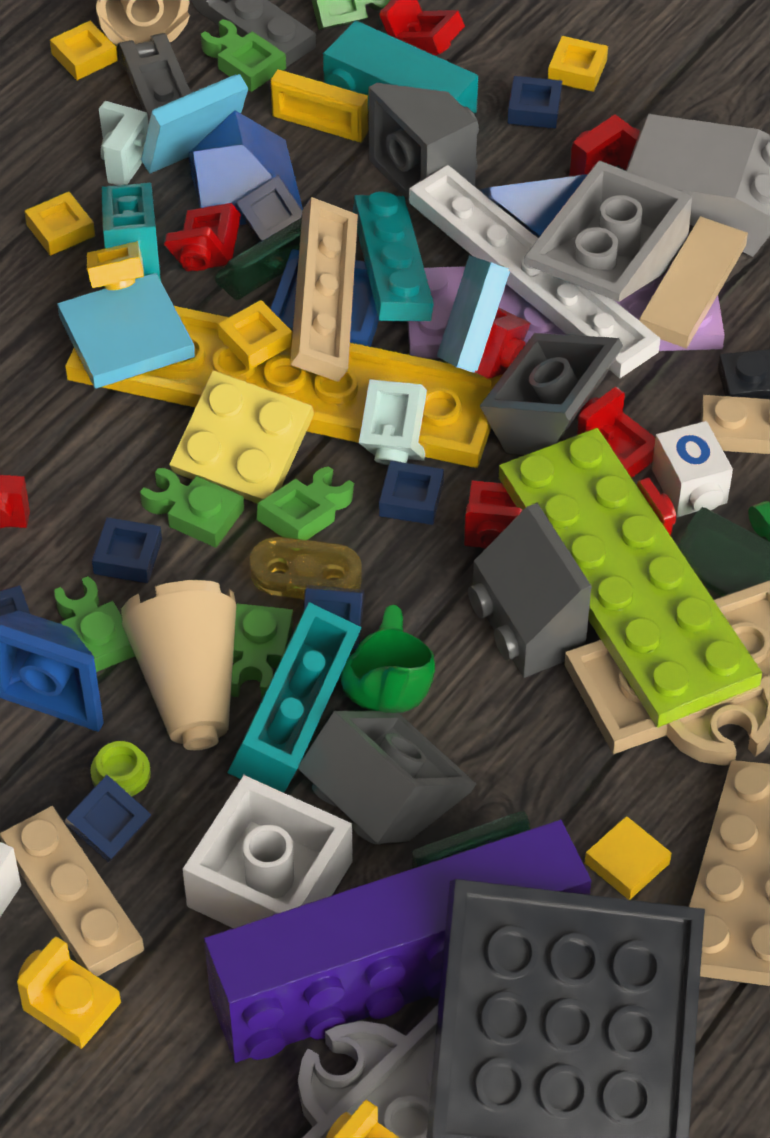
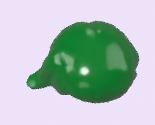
(389, 668)

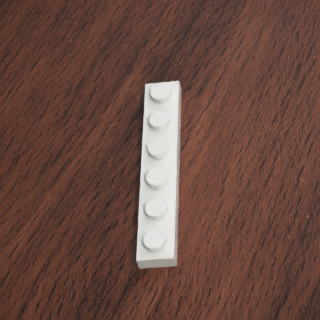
(498, 238)

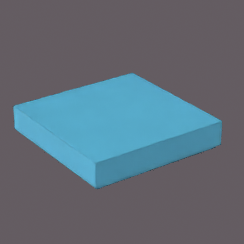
(188, 120)
(473, 313)
(126, 331)

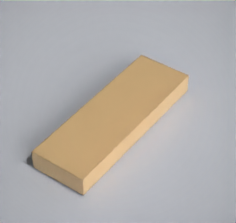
(693, 281)

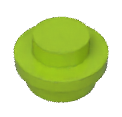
(123, 764)

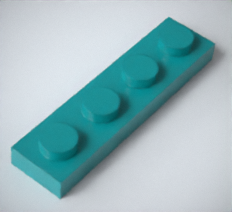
(392, 258)

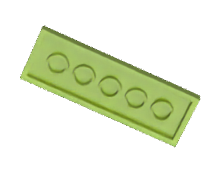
(643, 590)

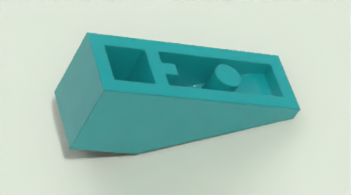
(131, 218)

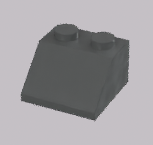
(419, 133)
(547, 389)
(531, 593)
(383, 775)

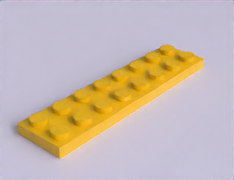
(452, 416)

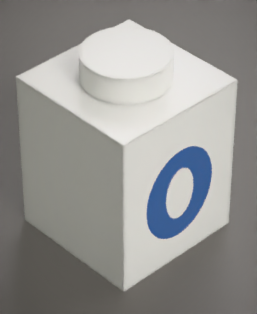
(692, 468)

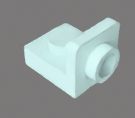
(123, 141)
(393, 421)

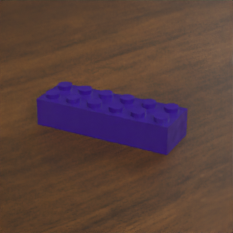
(364, 946)

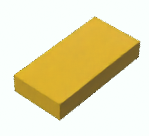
(319, 105)

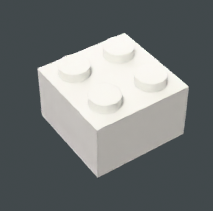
(266, 856)

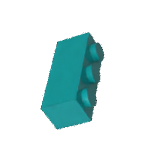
(371, 57)
(295, 698)

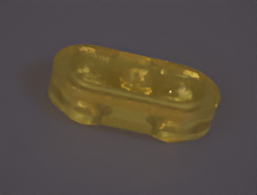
(304, 565)

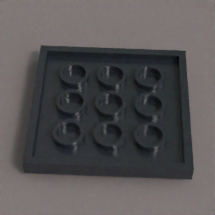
(564, 1016)

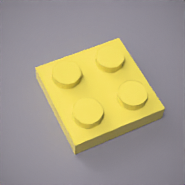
(242, 437)

